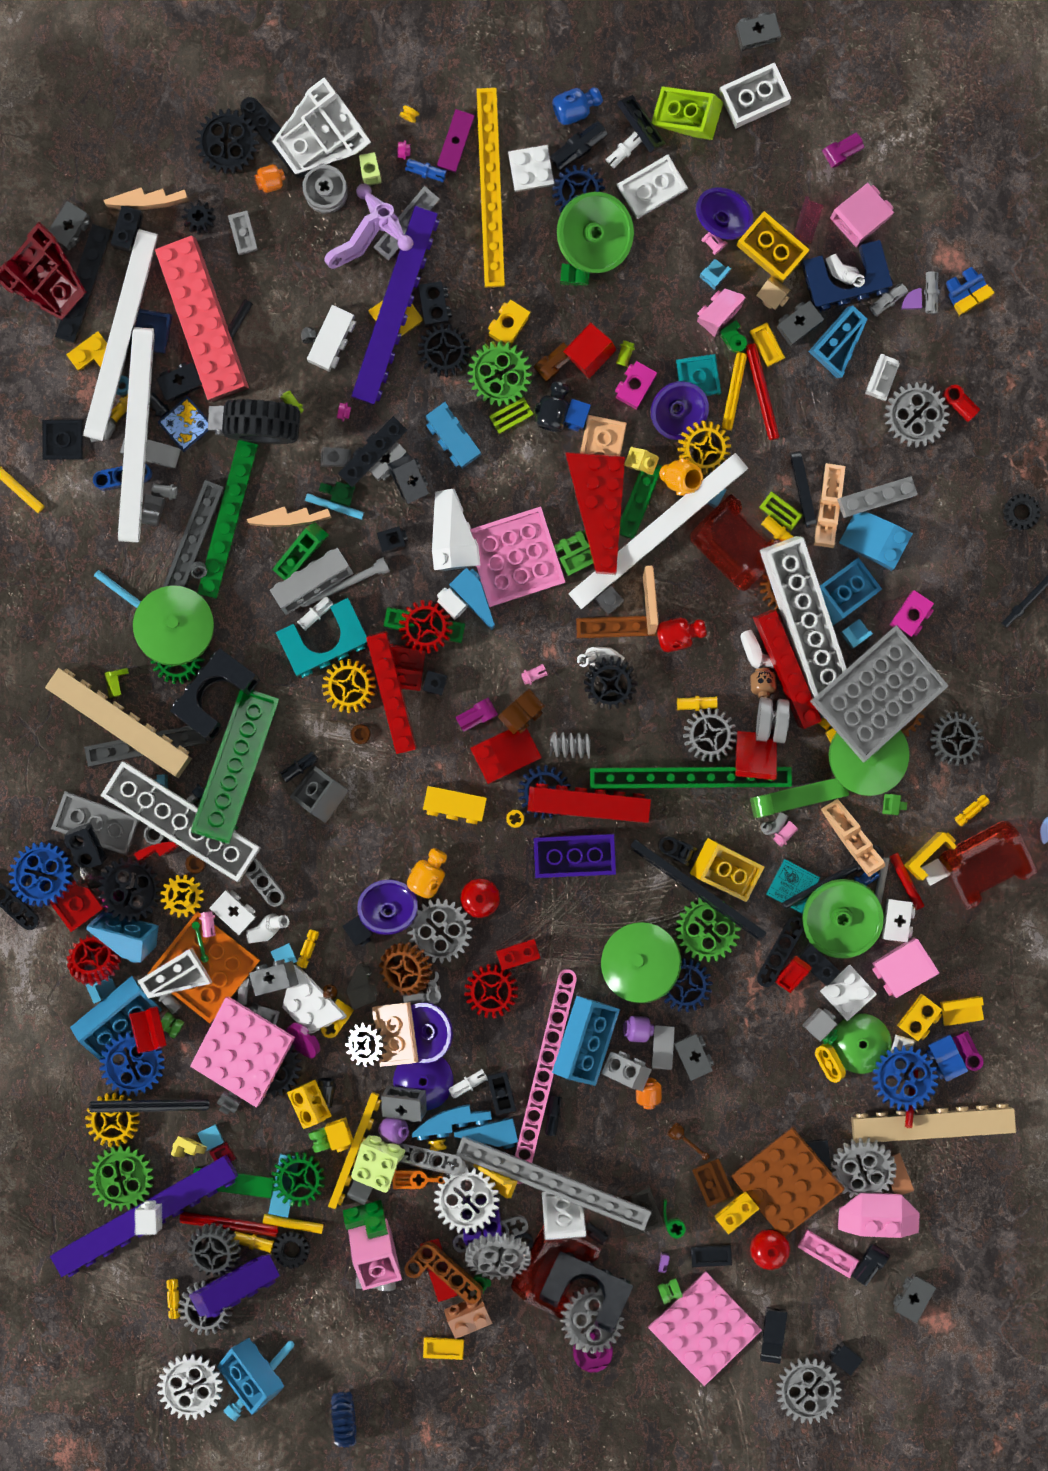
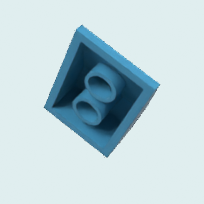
(876, 539)
(848, 590)
(471, 591)
(128, 940)

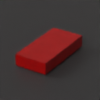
(793, 974)

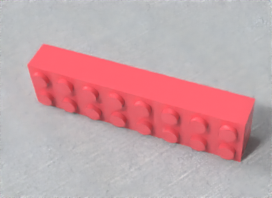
(201, 318)

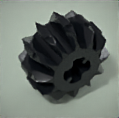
(206, 218)

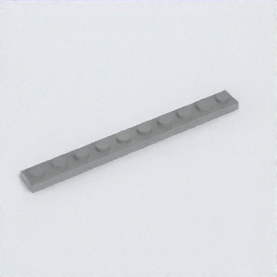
(553, 1183)

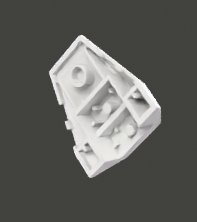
(320, 131)

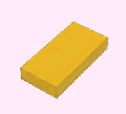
(767, 344)
(443, 1348)

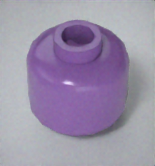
(638, 1029)
(393, 1130)

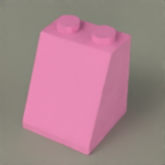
(862, 214)
(904, 968)
(374, 1258)

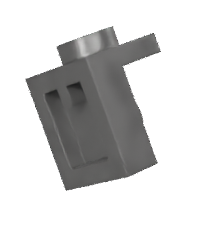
(267, 1013)

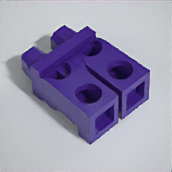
(495, 1226)

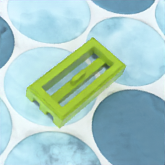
(496, 423)
(783, 513)

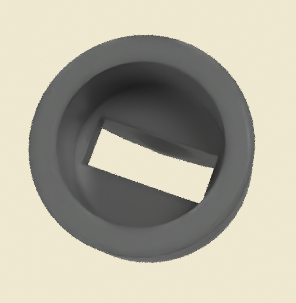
(308, 335)
(198, 574)

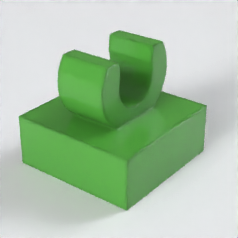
(893, 805)

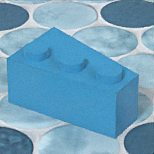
(838, 342)
(452, 436)

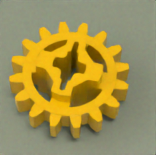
(174, 885)

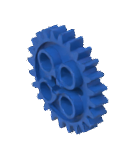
(35, 891)
(114, 1070)
(921, 1086)

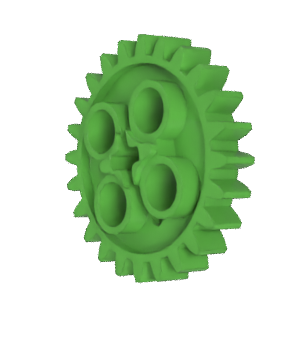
(490, 357)
(694, 942)
(103, 1182)

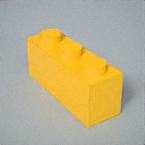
(454, 804)

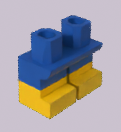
(970, 293)

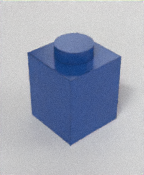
(577, 415)

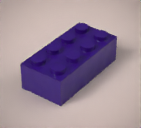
(574, 856)
(234, 1285)

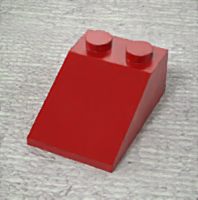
(505, 754)

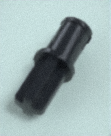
(299, 766)
(553, 1115)

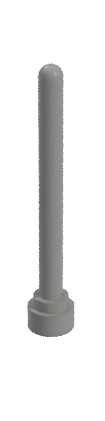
(379, 567)

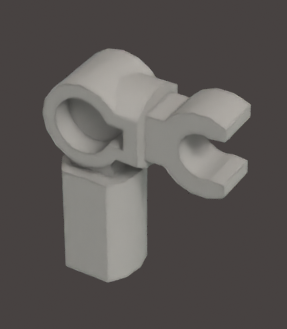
(432, 993)

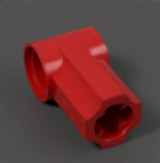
(962, 404)

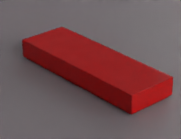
(441, 1289)

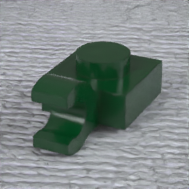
(340, 493)

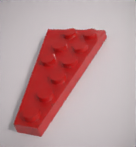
(599, 498)

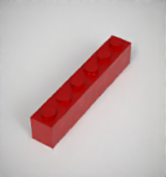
(787, 669)
(391, 692)
(589, 804)

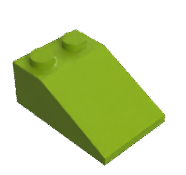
(687, 112)

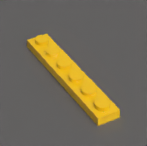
(345, 1178)

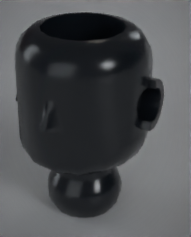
(552, 409)

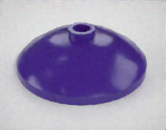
(724, 213)
(691, 408)
(383, 898)
(435, 1045)
(438, 1078)

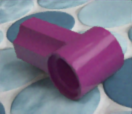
(839, 152)
(479, 713)
(967, 1049)

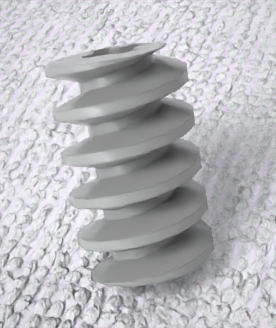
(570, 745)

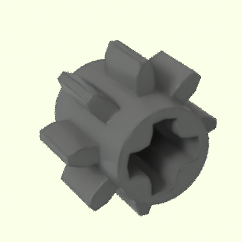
(228, 1102)

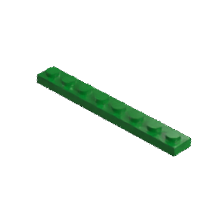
(228, 518)

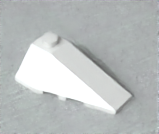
(452, 539)

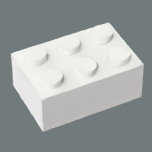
(755, 95)

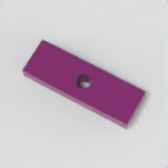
(458, 129)

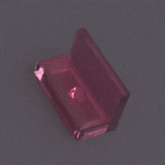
(807, 221)

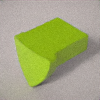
(113, 683)

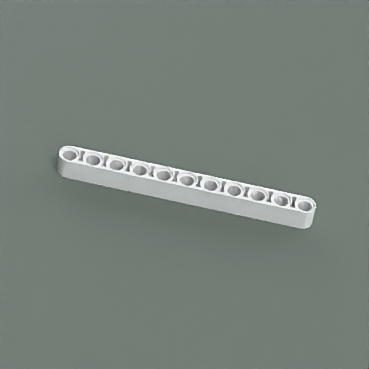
(120, 335)
(136, 435)
(661, 529)

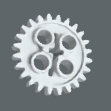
(453, 1213)
(198, 1402)

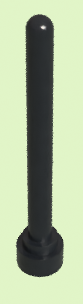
(807, 892)

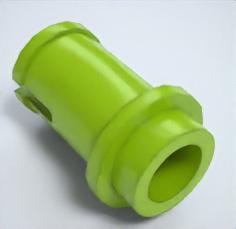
(625, 353)
(288, 398)

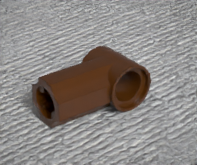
(550, 364)

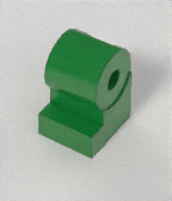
(573, 276)
(731, 337)

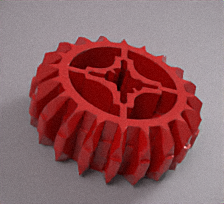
(433, 612)
(84, 968)
(478, 1003)

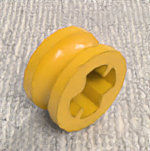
(409, 114)
(517, 824)
(437, 1144)

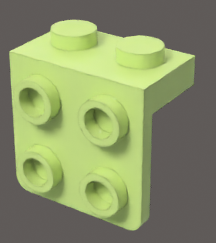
(377, 1163)

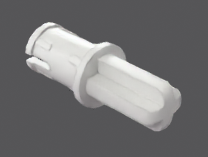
(315, 613)
(468, 1083)

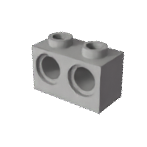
(626, 1072)

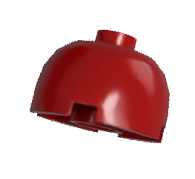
(480, 898)
(770, 1249)

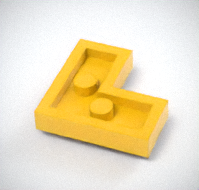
(88, 351)

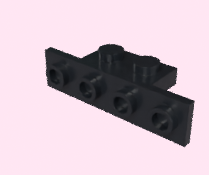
(372, 452)

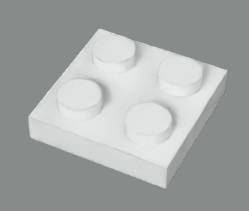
(531, 168)
(848, 992)

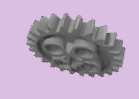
(904, 402)
(452, 916)
(881, 1163)
(483, 1255)
(580, 1306)
(794, 1378)

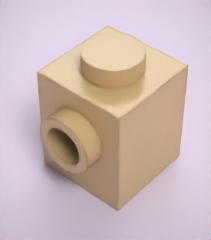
(773, 293)

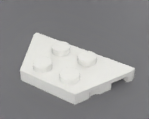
(308, 1006)

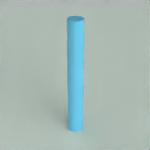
(334, 506)
(117, 588)

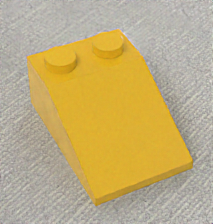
(727, 870)

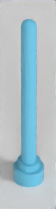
(233, 1410)

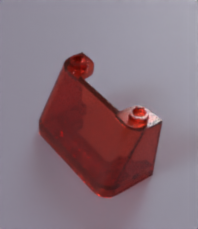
(732, 544)
(986, 862)
(543, 1256)

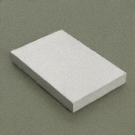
(652, 186)
(562, 1218)

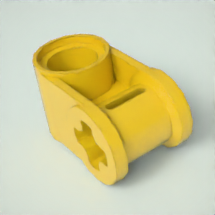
(339, 1023)

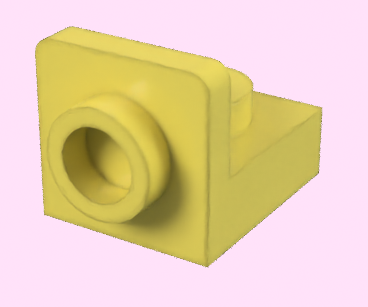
(641, 460)
(187, 1145)

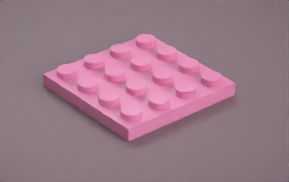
(516, 557)
(242, 1051)
(705, 1328)

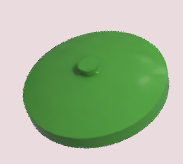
(595, 232)
(173, 625)
(874, 775)
(842, 918)
(641, 962)

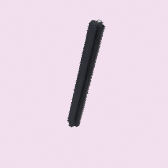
(149, 1105)

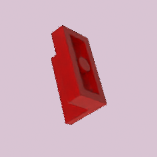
(148, 1030)

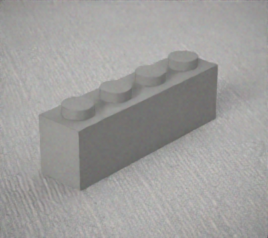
(311, 581)

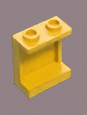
(926, 851)

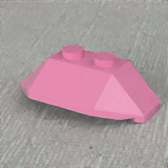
(879, 1216)

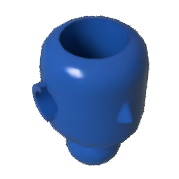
(575, 104)

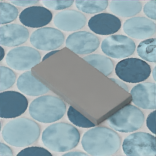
(113, 827)

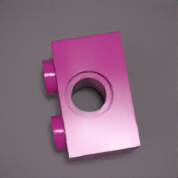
(631, 396)
(914, 602)

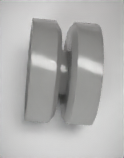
(325, 177)
(772, 720)

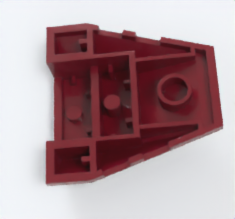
(42, 274)

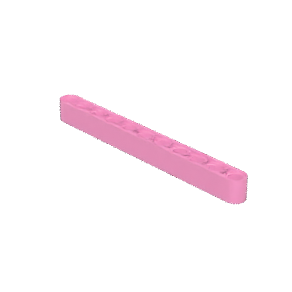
(543, 1065)

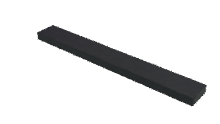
(698, 890)

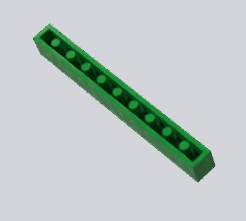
(682, 778)

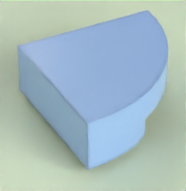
(1044, 831)

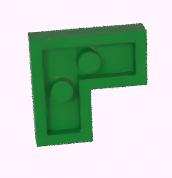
(370, 1215)

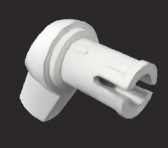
(843, 272)
(754, 651)
(597, 653)
(267, 928)

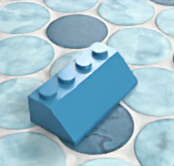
(112, 1017)

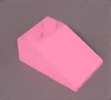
(720, 311)

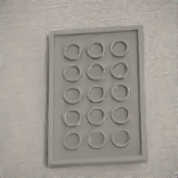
(879, 693)

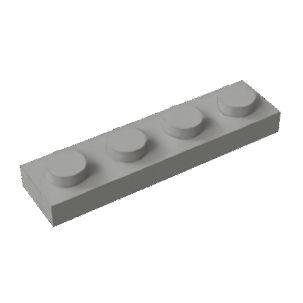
(388, 244)
(877, 497)

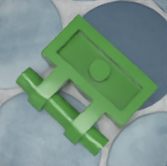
(577, 559)

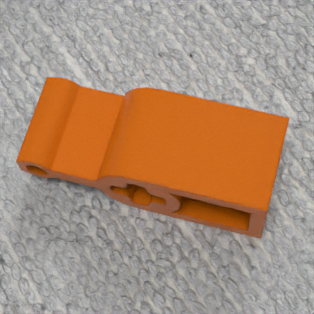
(404, 1178)

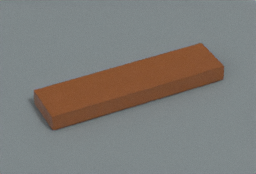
(612, 627)

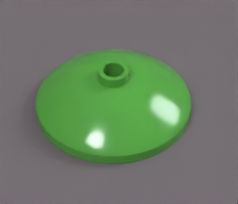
(857, 1029)

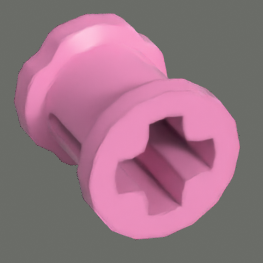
(714, 242)

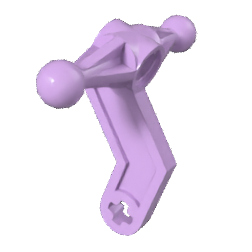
(380, 218)

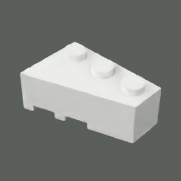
(176, 975)

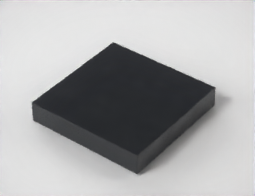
(62, 439)

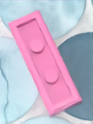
(828, 1253)

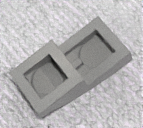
(663, 1047)

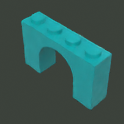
(351, 638)

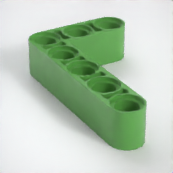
(797, 797)

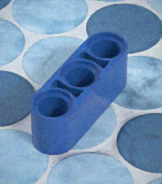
(112, 475)

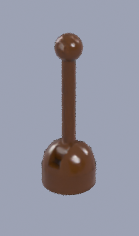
(333, 992)
(677, 1132)

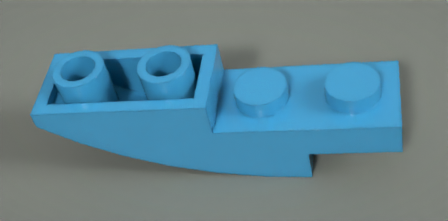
(442, 1122)

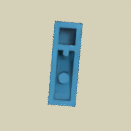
(493, 1133)

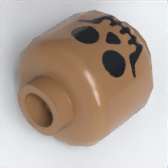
(763, 682)

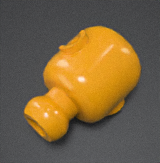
(682, 476)
(427, 874)

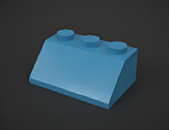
(250, 1375)

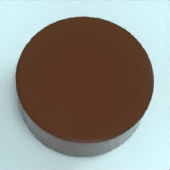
(360, 734)
(195, 864)

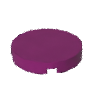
(305, 1043)
(592, 1361)

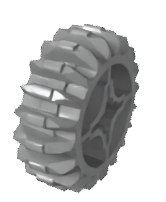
(693, 740)
(201, 1325)

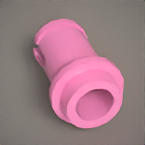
(534, 674)
(785, 834)
(208, 924)

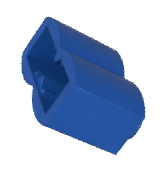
(947, 1058)

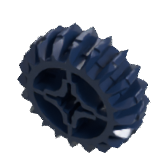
(572, 186)
(539, 774)
(702, 989)
(343, 1419)

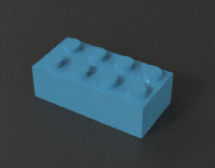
(586, 1041)

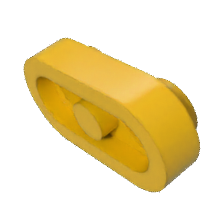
(830, 1062)

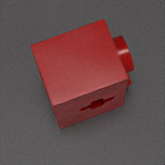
(518, 954)

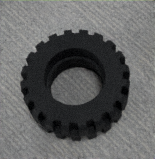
(261, 421)

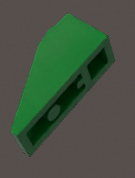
(300, 550)

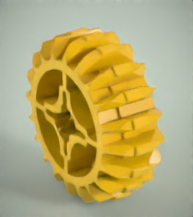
(721, 451)
(365, 691)
(119, 1125)

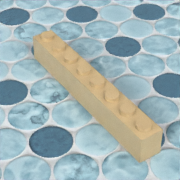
(118, 722)
(934, 1124)

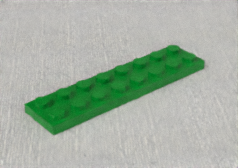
(234, 766)

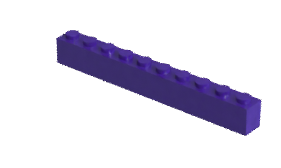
(393, 307)
(122, 1228)

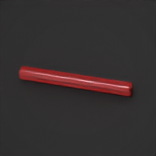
(762, 391)
(235, 1225)

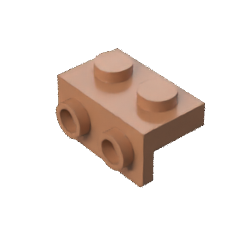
(467, 1317)

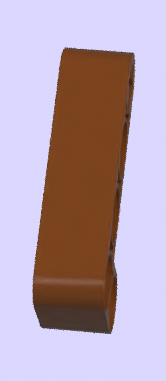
(446, 1275)

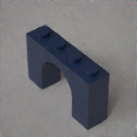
(825, 293)

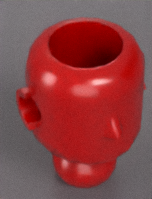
(678, 633)

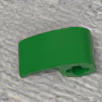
(670, 1222)

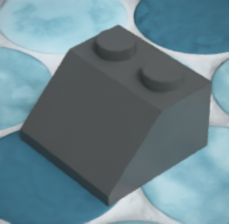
(319, 793)

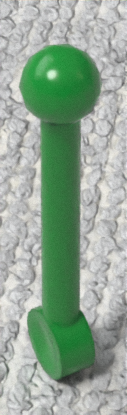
(196, 925)

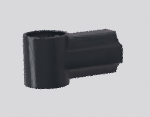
(873, 1260)

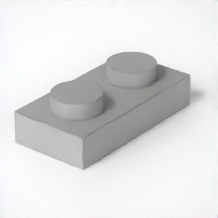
(242, 232)

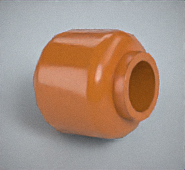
(269, 178)
(650, 1095)

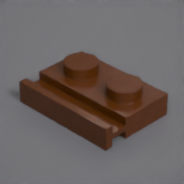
(713, 1182)

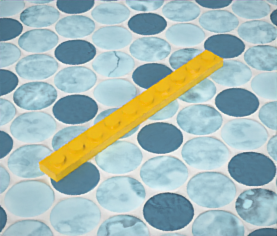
(490, 187)

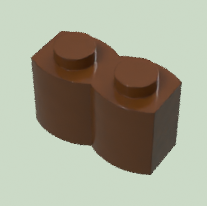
(522, 711)

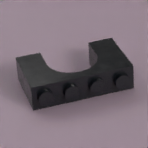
(219, 668)
(568, 1269)

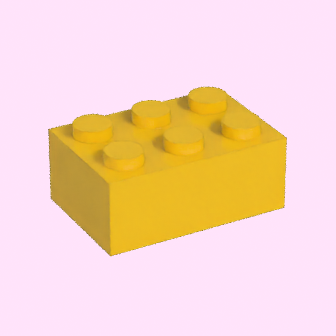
(772, 247)

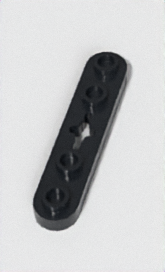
(264, 123)

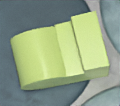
(370, 169)

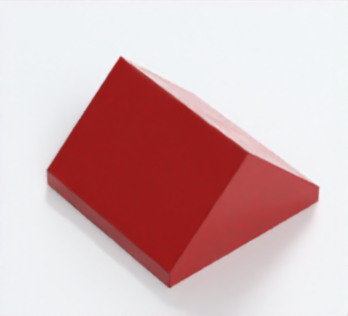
(590, 350)

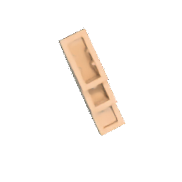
(140, 201)
(828, 506)
(281, 518)
(852, 837)

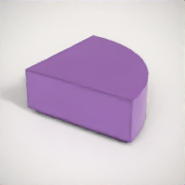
(913, 300)
(664, 1261)

